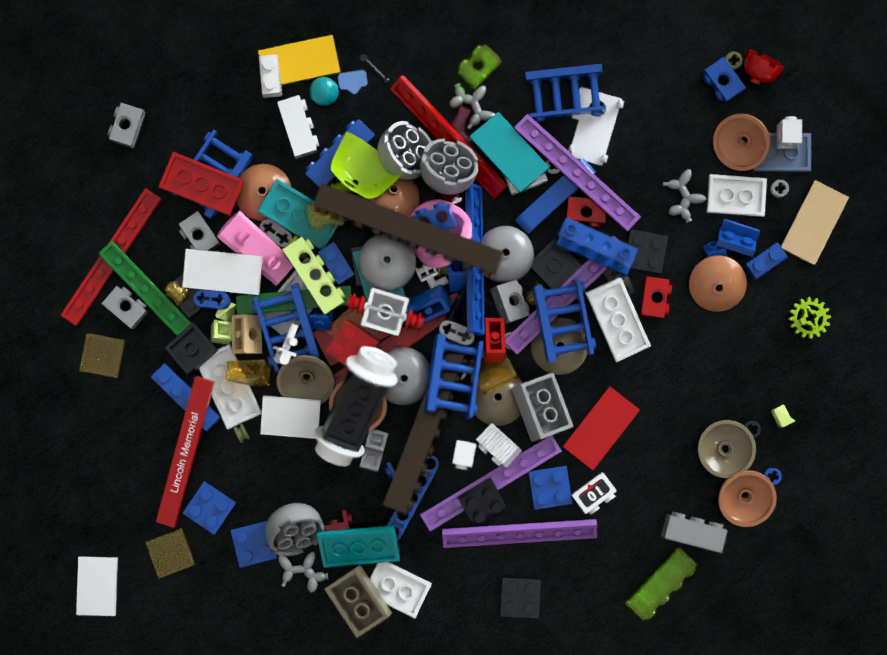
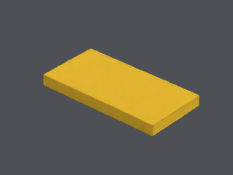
(305, 59)

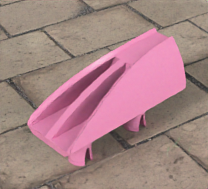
(248, 239)

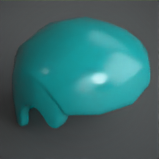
(323, 91)

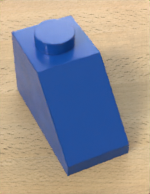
(456, 276)

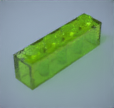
(661, 584)

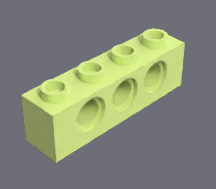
(294, 253)

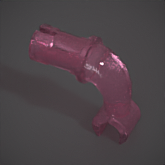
(459, 122)

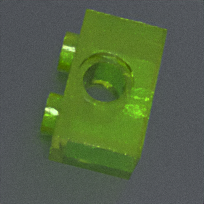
(476, 77)

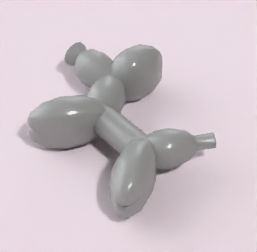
(473, 100)
(687, 198)
(305, 568)

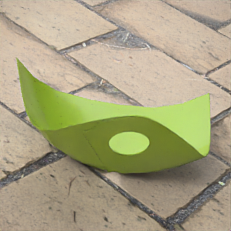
(361, 162)

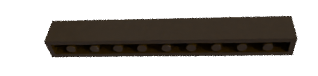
(408, 229)
(421, 440)

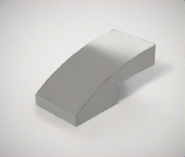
(373, 450)

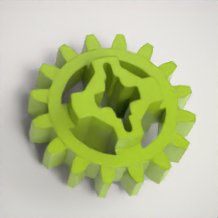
(813, 324)

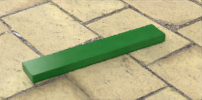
(144, 288)
(244, 301)

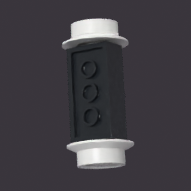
(355, 406)

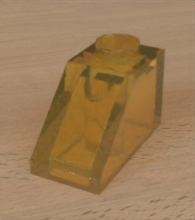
(249, 372)

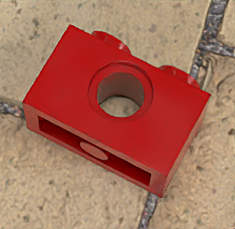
(574, 208)
(659, 286)
(494, 340)

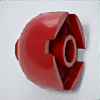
(761, 68)

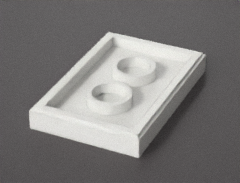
(736, 195)
(290, 416)
(97, 586)
(400, 588)

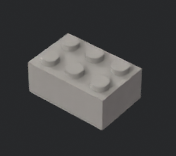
(542, 407)
(694, 532)

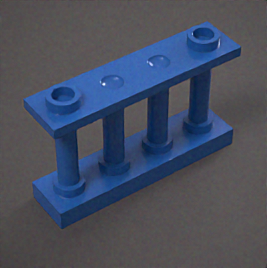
(555, 77)
(241, 159)
(596, 246)
(299, 314)
(548, 332)
(435, 382)

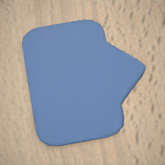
(352, 80)

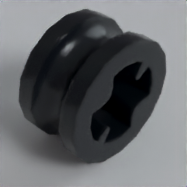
(754, 423)

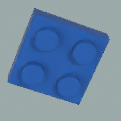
(550, 487)
(209, 507)
(252, 544)

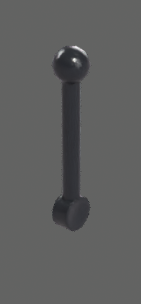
(364, 58)

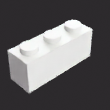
(298, 126)

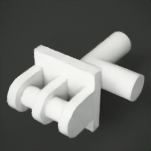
(430, 276)
(283, 354)

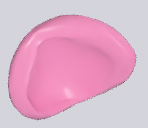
(463, 228)

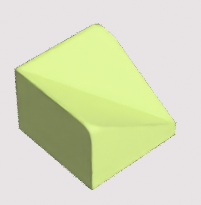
(226, 314)
(221, 332)
(781, 416)

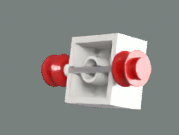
(385, 311)

